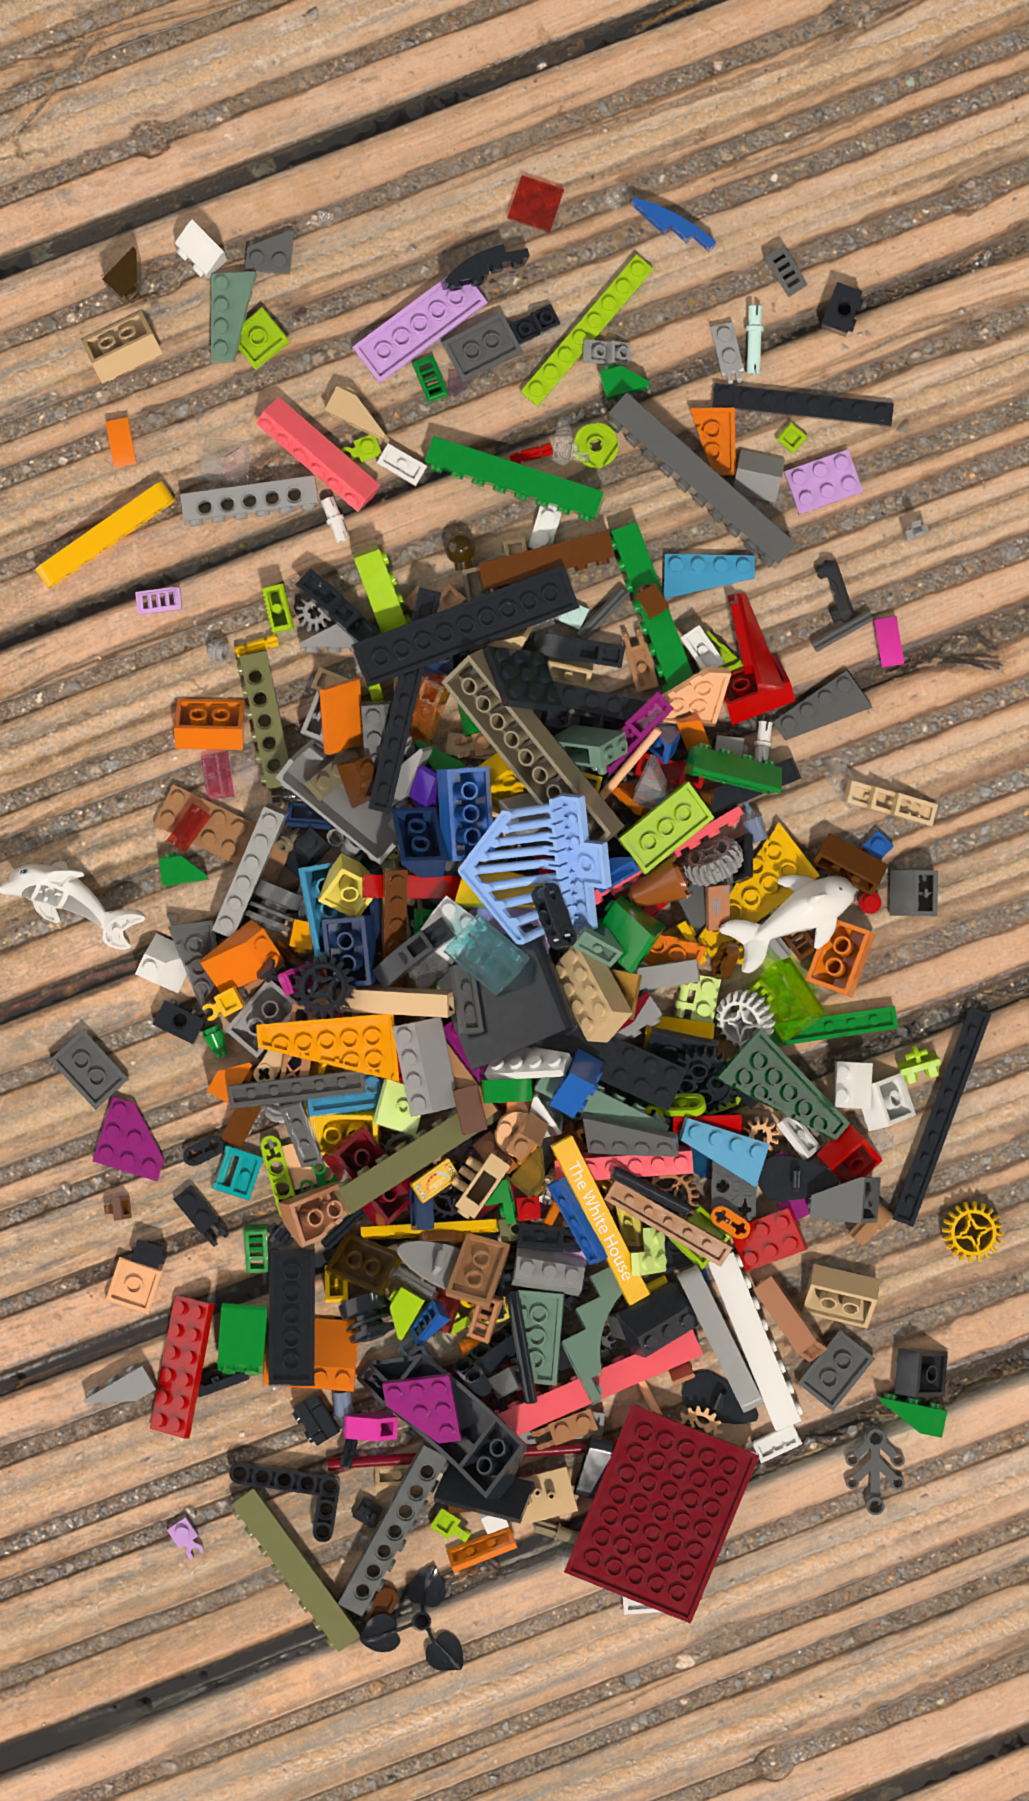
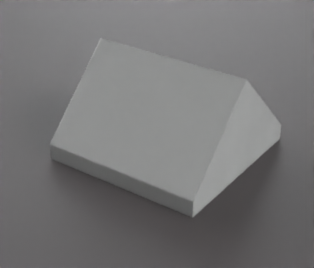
(758, 475)

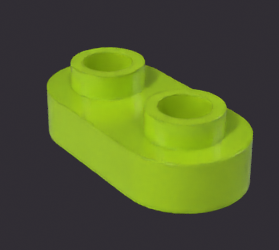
(686, 1105)

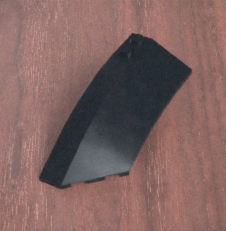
(488, 1447)

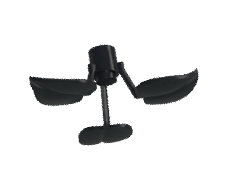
(429, 1590)

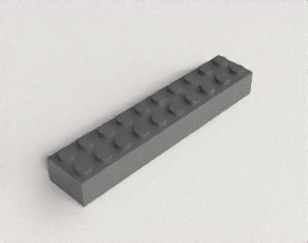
(700, 481)

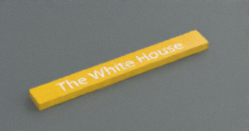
(599, 1218)

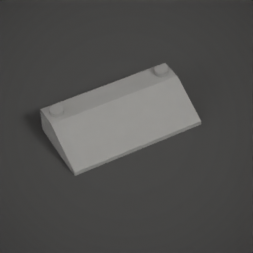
(366, 828)

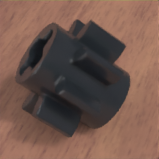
(280, 1235)

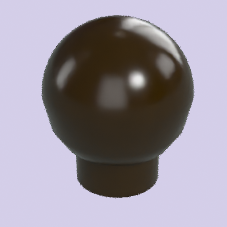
(460, 550)

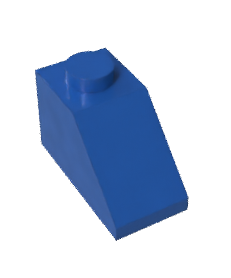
(666, 743)

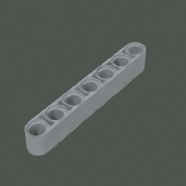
(720, 1338)

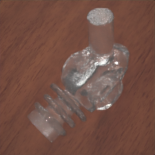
(564, 445)

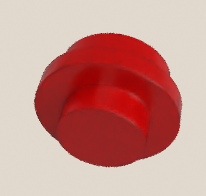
(870, 904)

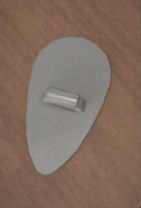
(430, 1260)

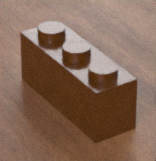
(851, 863)

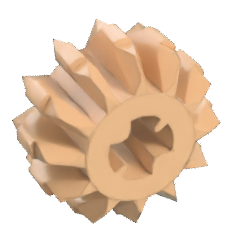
(753, 1130)

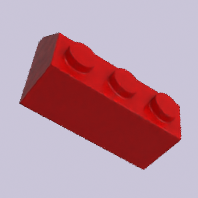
(745, 702)
(728, 1122)

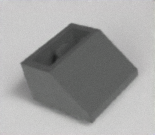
(913, 893)

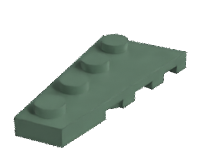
(228, 312)
(543, 1328)

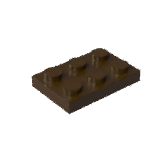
(364, 1263)

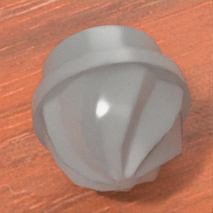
(218, 650)

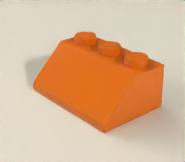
(209, 724)
(841, 959)

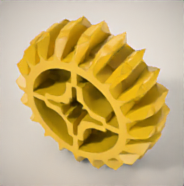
(977, 1251)

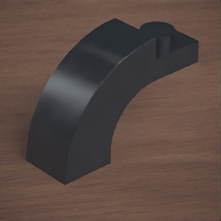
(567, 717)

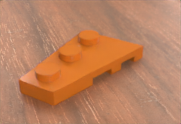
(717, 437)

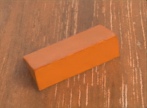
(692, 731)

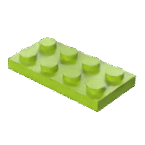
(665, 827)

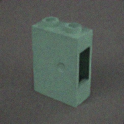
(592, 746)

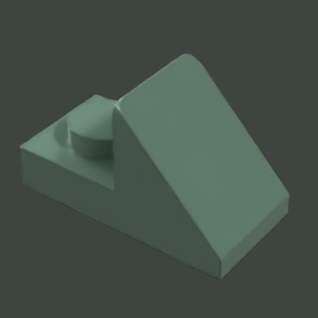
(599, 945)

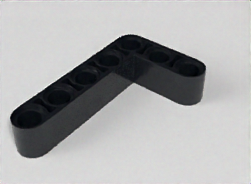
(295, 1485)

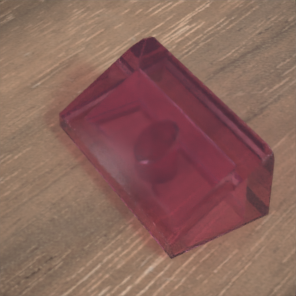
(217, 775)

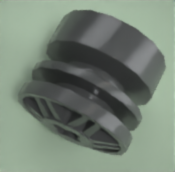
(273, 906)

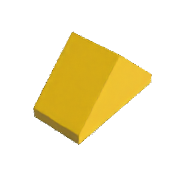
(335, 1289)

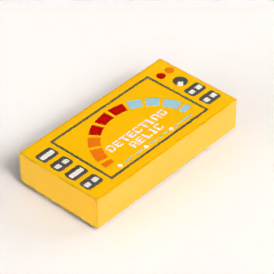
(434, 1180)

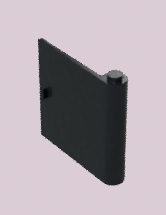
(520, 1014)

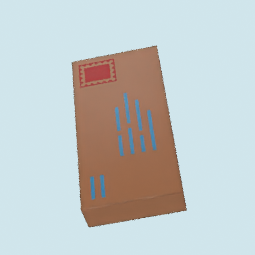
(717, 905)

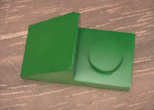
(504, 1195)

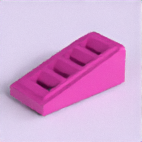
(286, 983)

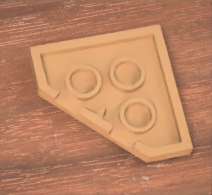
(699, 695)

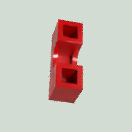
(673, 772)

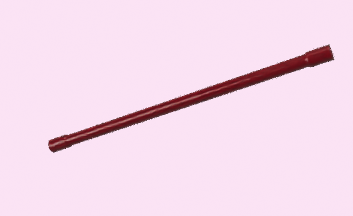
(406, 1458)

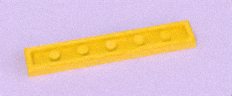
(405, 1231)

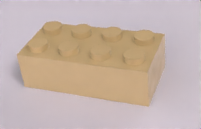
(592, 995)

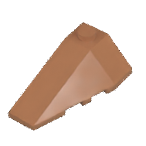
(312, 1213)

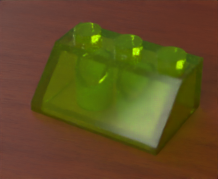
(795, 1004)

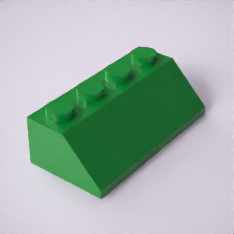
(734, 770)

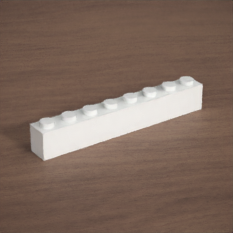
(755, 1343)

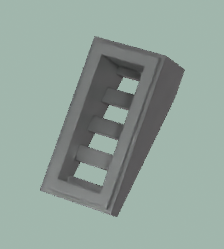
(779, 275)

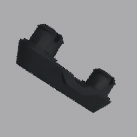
(844, 607)

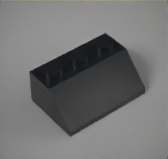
(656, 1320)

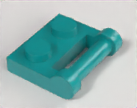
(244, 1176)

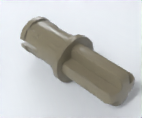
(556, 1531)

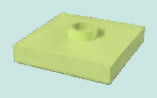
(393, 1109)

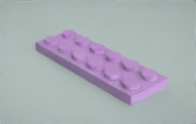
(417, 328)

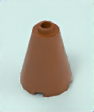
(661, 885)

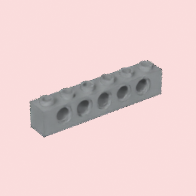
(192, 501)

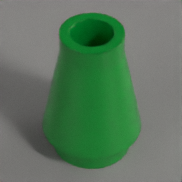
(214, 1037)

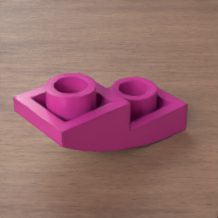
(889, 641)

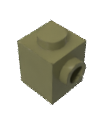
(509, 1232)

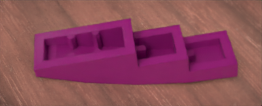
(641, 724)

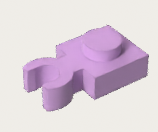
(184, 1534)

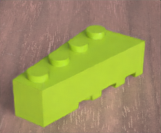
(380, 589)

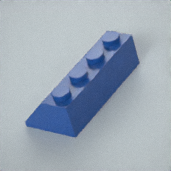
(464, 809)

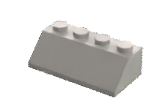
(425, 1066)

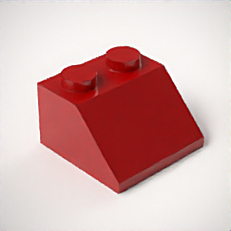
(849, 1156)

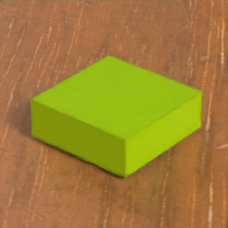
(791, 438)

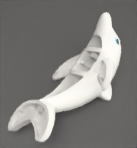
(60, 888)
(809, 907)

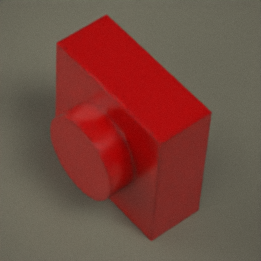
(527, 1208)

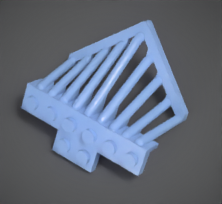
(577, 861)

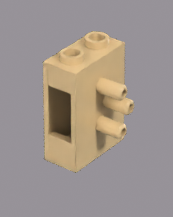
(481, 1184)
(551, 1495)

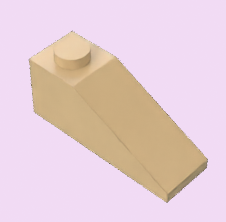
(349, 409)

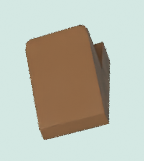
(526, 1137)

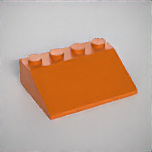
(333, 1356)

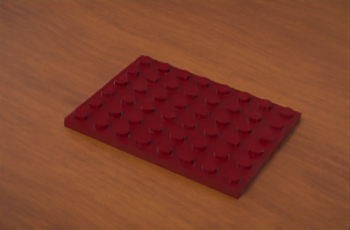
(661, 1513)

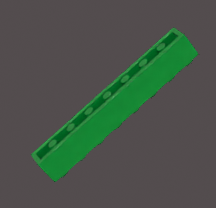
(514, 478)
(661, 629)

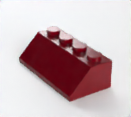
(354, 1154)

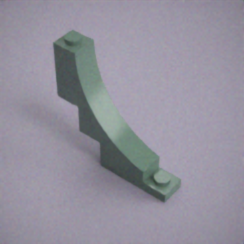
(584, 1347)

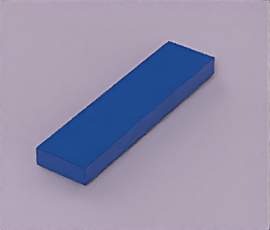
(577, 1220)

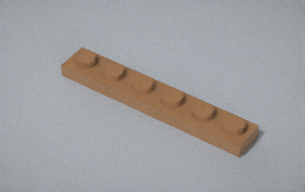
(668, 1223)

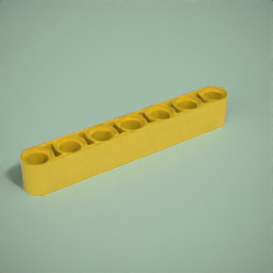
(105, 534)

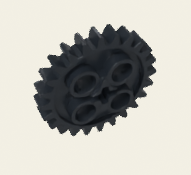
(715, 1090)

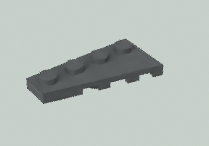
(827, 705)
(194, 943)
(614, 1138)

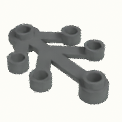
(875, 1466)

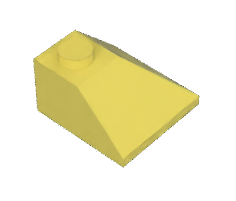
(344, 887)

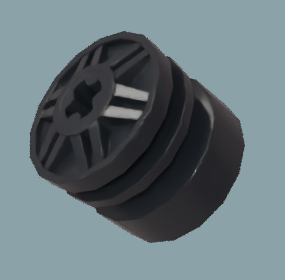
(366, 1317)

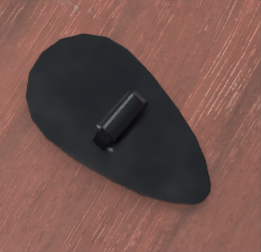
(794, 1178)
(715, 1393)

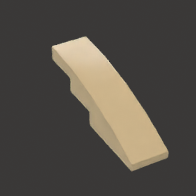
(890, 803)

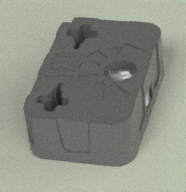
(733, 1195)

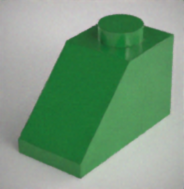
(619, 381)
(178, 870)

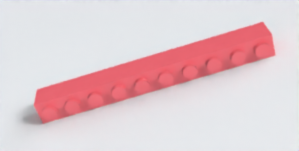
(614, 1378)

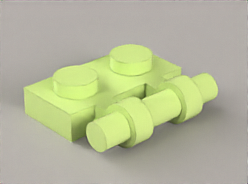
(704, 1000)

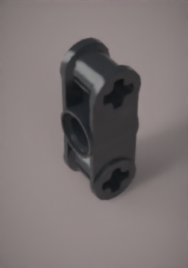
(554, 916)

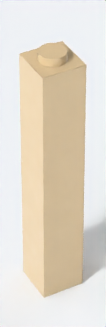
(398, 1001)

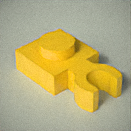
(226, 1003)

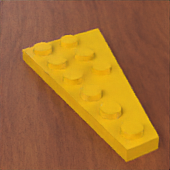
(762, 894)

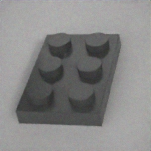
(482, 347)
(89, 1069)
(836, 1370)

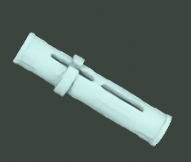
(754, 339)

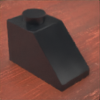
(307, 851)

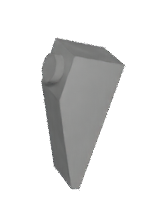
(407, 776)

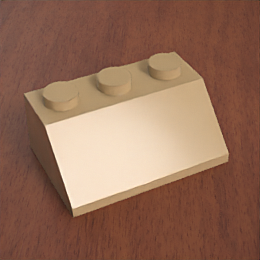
(121, 347)
(840, 1296)

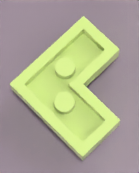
(653, 1257)

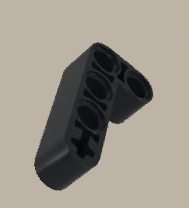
(485, 1359)

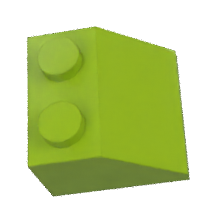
(404, 1308)

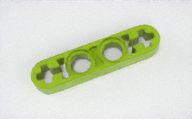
(275, 1178)

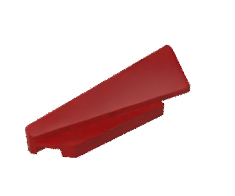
(752, 645)

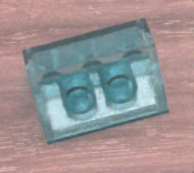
(487, 954)

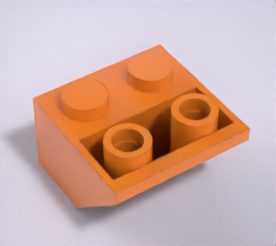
(230, 1076)

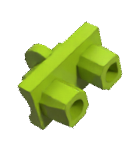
(918, 1061)

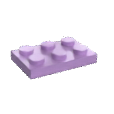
(823, 482)

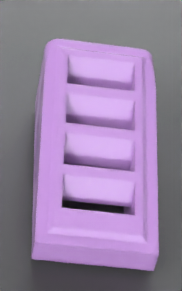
(166, 591)

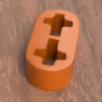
(727, 1227)

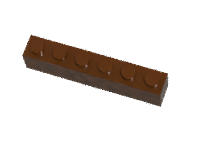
(526, 564)

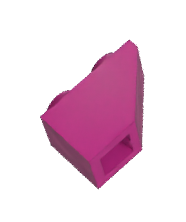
(371, 1426)

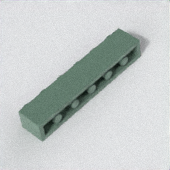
(608, 1106)

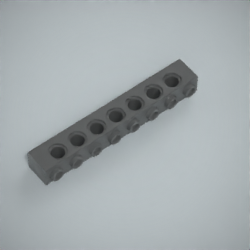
(349, 1596)

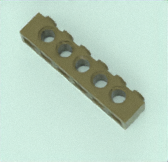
(247, 665)

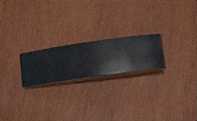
(336, 606)

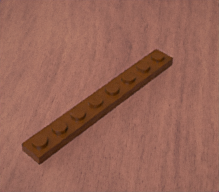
(394, 917)

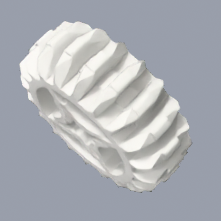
(751, 1014)

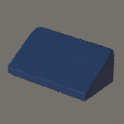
(420, 1213)

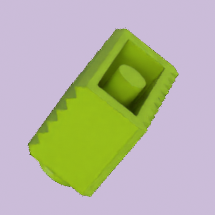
(278, 609)

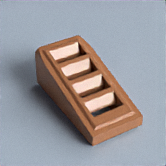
(498, 1301)

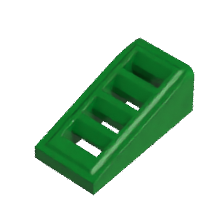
(440, 395)
(254, 1229)

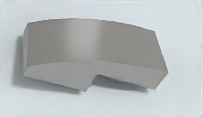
(606, 352)

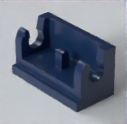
(303, 816)

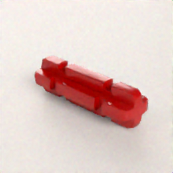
(532, 453)

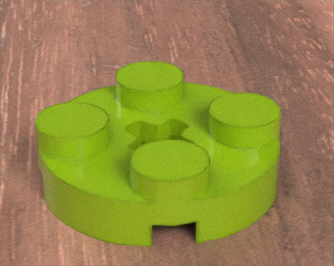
(609, 444)

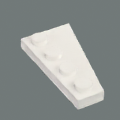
(530, 1064)

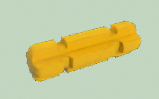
(257, 645)

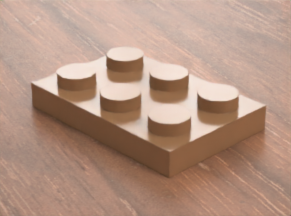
(478, 1270)

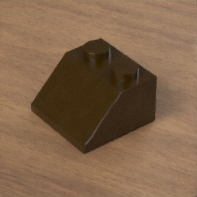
(125, 278)

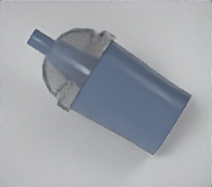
(753, 822)
(342, 1406)

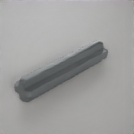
(602, 614)
(842, 630)

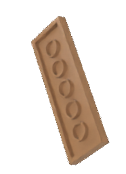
(223, 833)

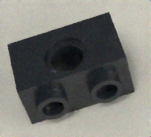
(833, 320)
(166, 1021)

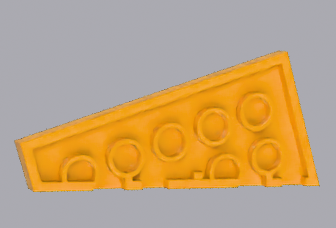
(350, 1043)

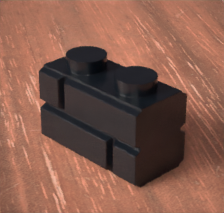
(316, 1419)

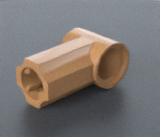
(864, 1231)

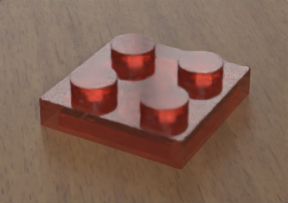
(535, 204)

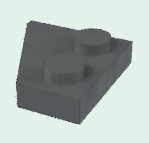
(271, 255)

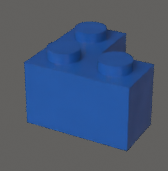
(577, 1084)

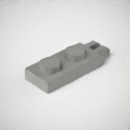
(727, 351)

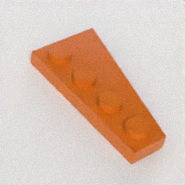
(675, 948)

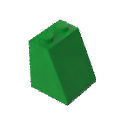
(633, 931)
(242, 1339)

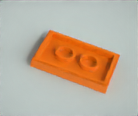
(341, 716)

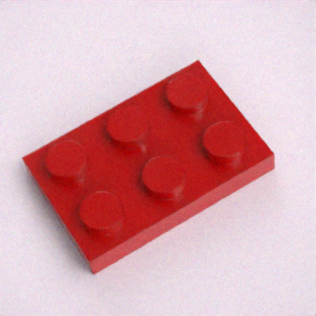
(770, 1239)

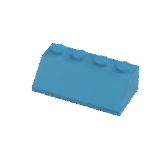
(312, 881)

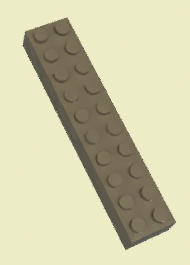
(526, 745)

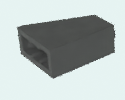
(695, 907)

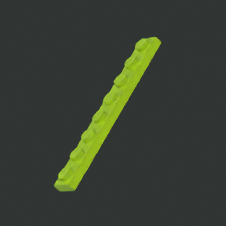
(588, 328)

